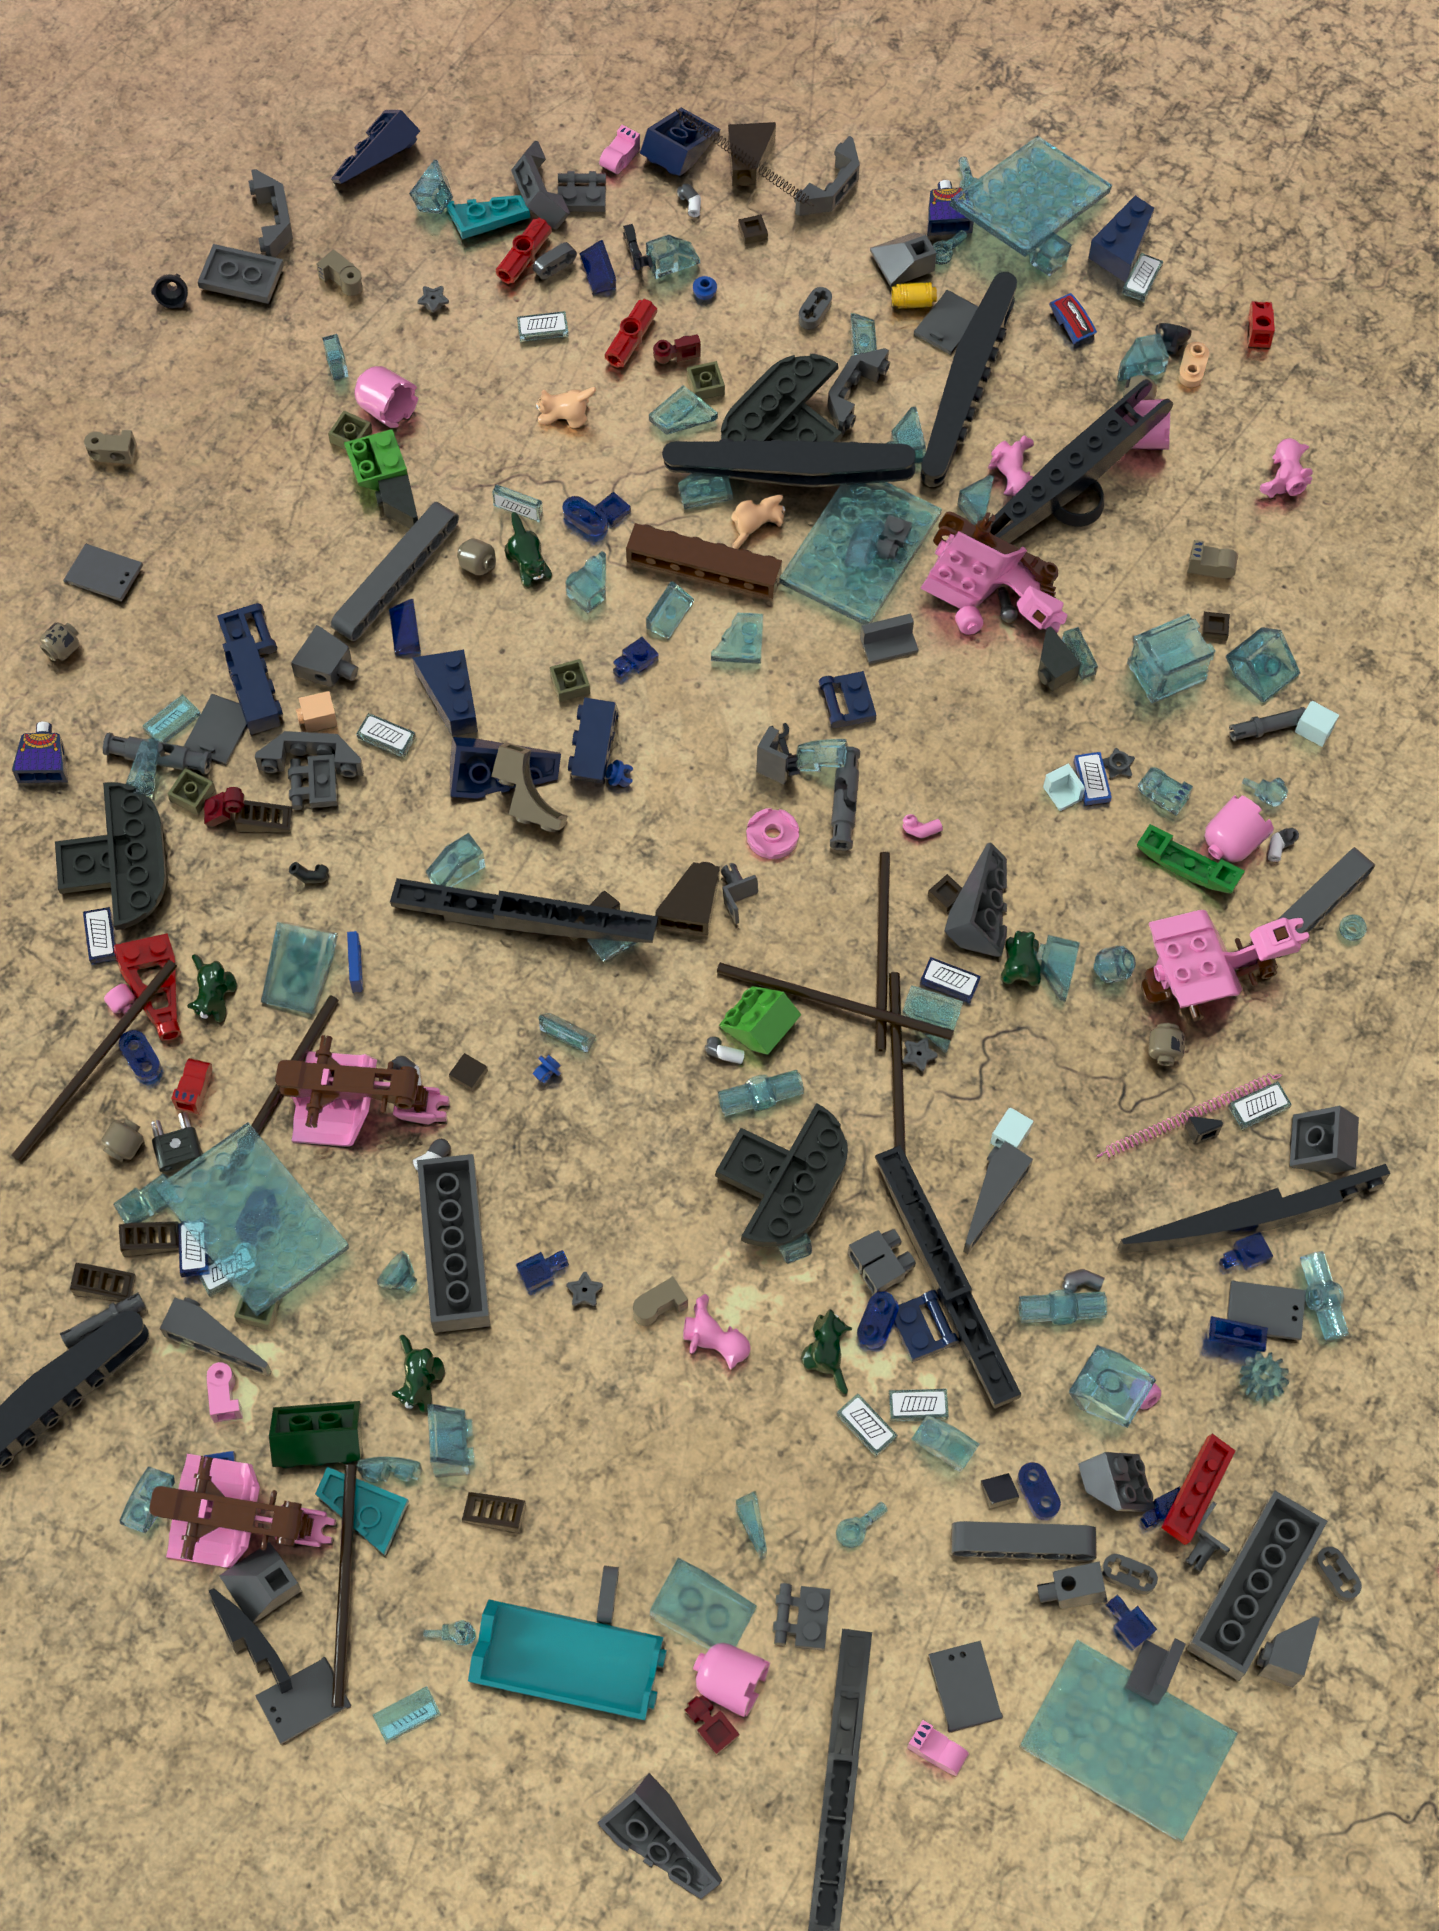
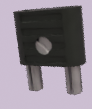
(175, 1148)

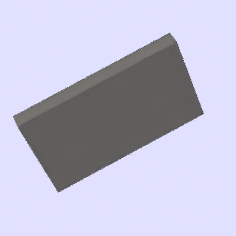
(888, 638)
(770, 760)
(1154, 1670)

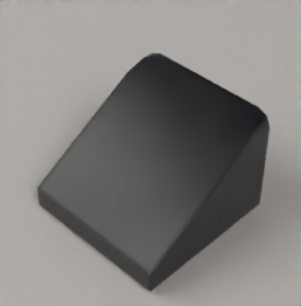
(1202, 1128)
(999, 1491)

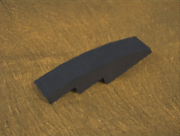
(245, 1634)

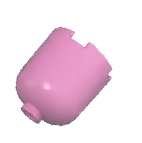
(385, 395)
(1157, 437)
(1237, 830)
(730, 1677)

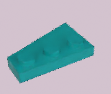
(481, 217)
(375, 1511)

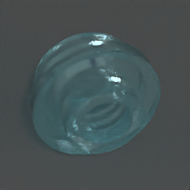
(1355, 921)

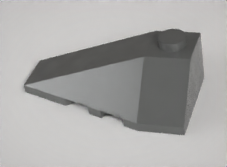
(978, 911)
(656, 1830)

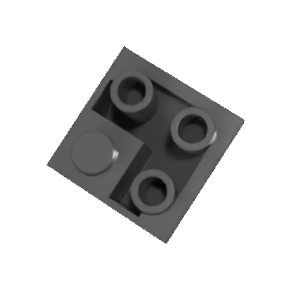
(905, 258)
(1118, 1481)
(260, 1583)

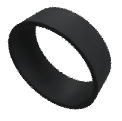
(1083, 519)

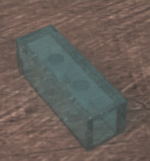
(1076, 643)

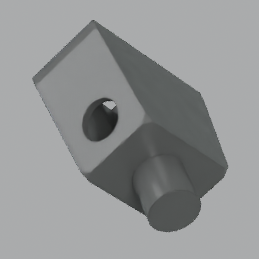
(323, 659)
(1088, 1586)

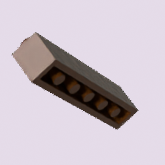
(704, 560)

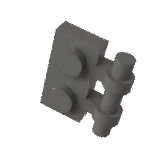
(583, 198)
(322, 782)
(811, 1620)

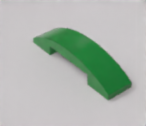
(1188, 863)

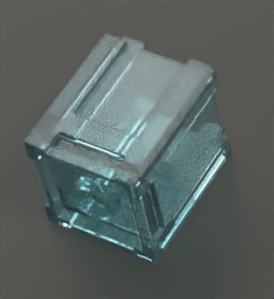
(1170, 658)

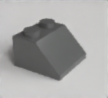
(1324, 1140)
(1288, 1653)

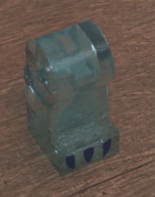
(1165, 790)

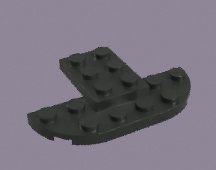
(777, 407)
(125, 859)
(789, 1182)

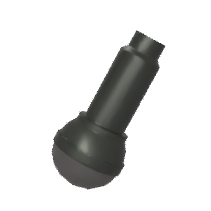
(1008, 611)

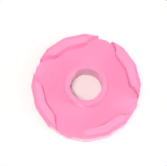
(772, 847)

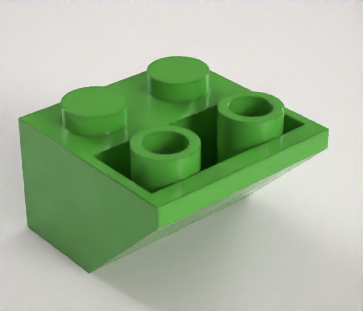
(375, 458)
(760, 1019)

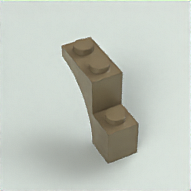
(512, 768)

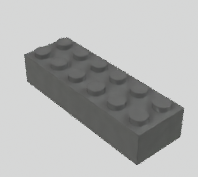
(453, 1243)
(1256, 1585)

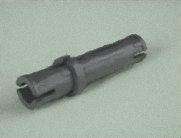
(1258, 726)
(82, 1330)

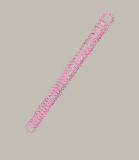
(1186, 1117)

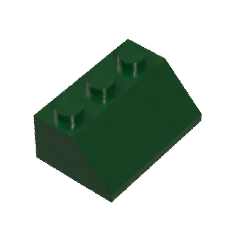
(316, 1434)

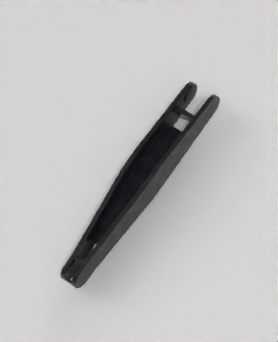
(966, 377)
(793, 461)
(1079, 463)
(66, 1381)

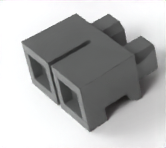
(877, 1262)

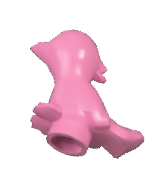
(1010, 462)
(1290, 475)
(707, 1333)

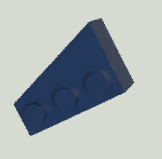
(1122, 238)
(251, 685)
(449, 687)
(593, 740)

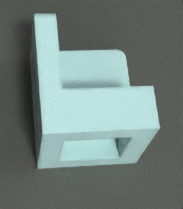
(1316, 723)
(1064, 787)
(1012, 1128)

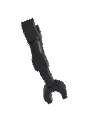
(636, 255)
(792, 759)

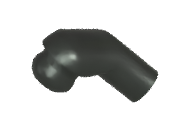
(319, 875)

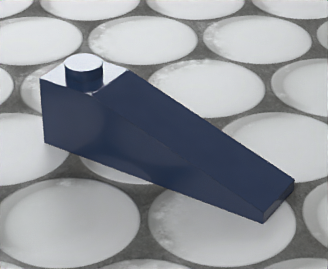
(386, 137)
(474, 762)

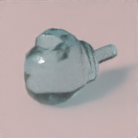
(1271, 793)
(459, 1632)

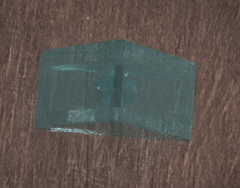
(975, 499)

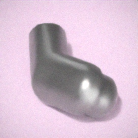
(1082, 1277)

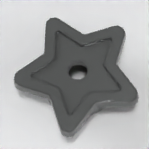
(433, 304)
(1118, 757)
(915, 1060)
(584, 1282)

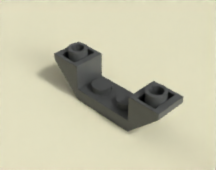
(266, 191)
(828, 199)
(543, 203)
(868, 365)
(273, 755)

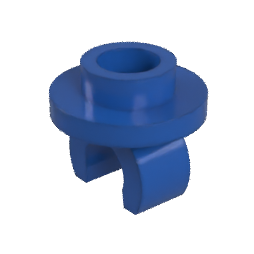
(615, 773)
(547, 1069)

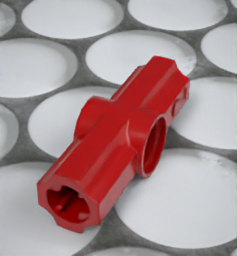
(523, 250)
(631, 333)

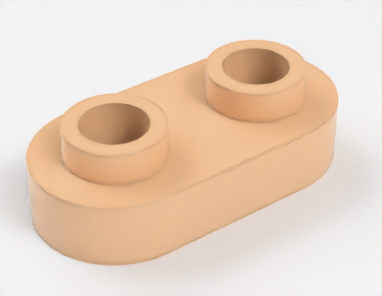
(1194, 362)

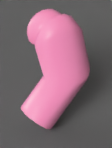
(919, 829)

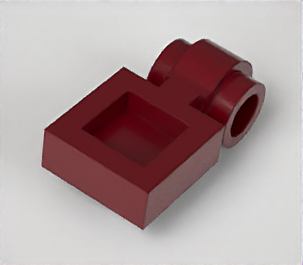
(683, 349)
(218, 808)
(716, 1730)

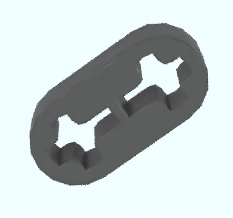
(554, 260)
(810, 305)
(1332, 1577)
(1126, 1580)
(607, 1594)

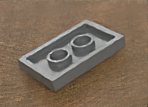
(240, 273)

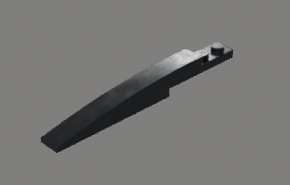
(524, 912)
(1256, 1213)
(947, 1277)
(840, 1781)

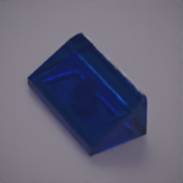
(598, 267)
(404, 628)
(1237, 1334)

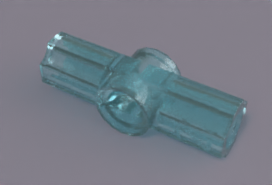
(760, 1092)
(1324, 1296)
(1062, 1307)

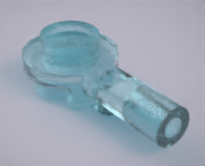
(966, 173)
(945, 248)
(852, 1531)

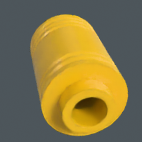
(913, 295)

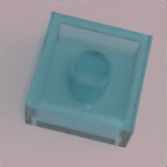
(335, 357)

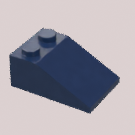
(676, 143)

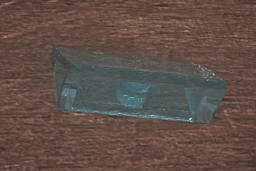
(862, 334)
(669, 610)
(566, 1031)

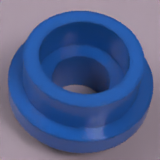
(704, 293)

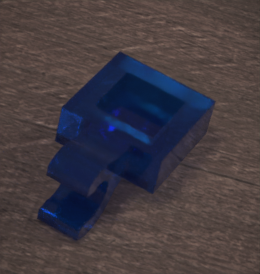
(637, 656)
(1249, 1251)
(538, 1270)
(1163, 1505)
(1133, 1625)

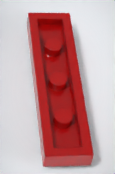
(1198, 1489)

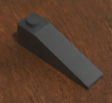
(1003, 1175)
(196, 1328)

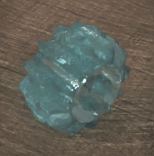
(1270, 1385)

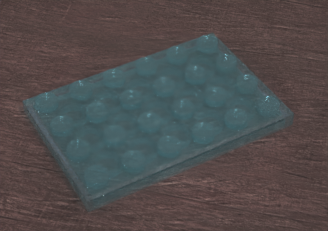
(1030, 196)
(819, 563)
(252, 1218)
(1125, 1746)

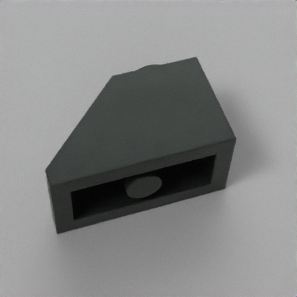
(397, 500)
(1057, 662)

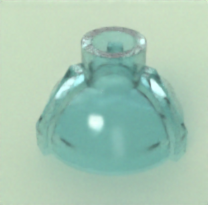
(398, 1274)

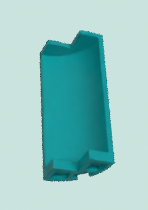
(567, 1659)

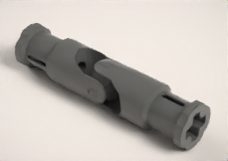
(179, 757)
(845, 801)

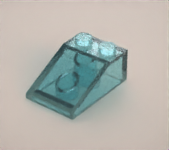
(298, 966)
(701, 1607)

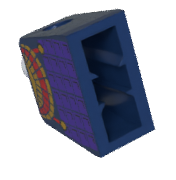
(942, 217)
(40, 757)

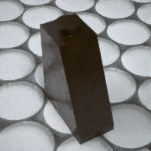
(757, 141)
(691, 900)

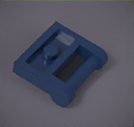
(235, 627)
(855, 697)
(915, 1330)

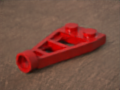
(144, 954)

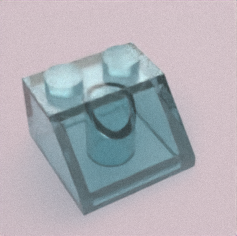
(1263, 663)
(1111, 1386)
(449, 1441)

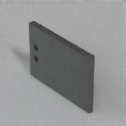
(946, 322)
(103, 572)
(218, 729)
(1268, 1308)
(965, 1686)
(304, 1704)

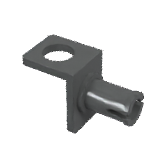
(737, 889)
(1206, 1544)

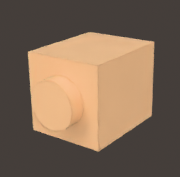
(316, 712)

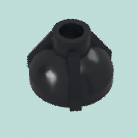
(169, 295)
(1173, 336)

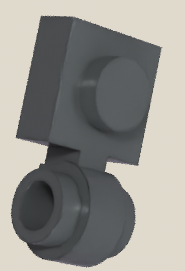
(893, 537)

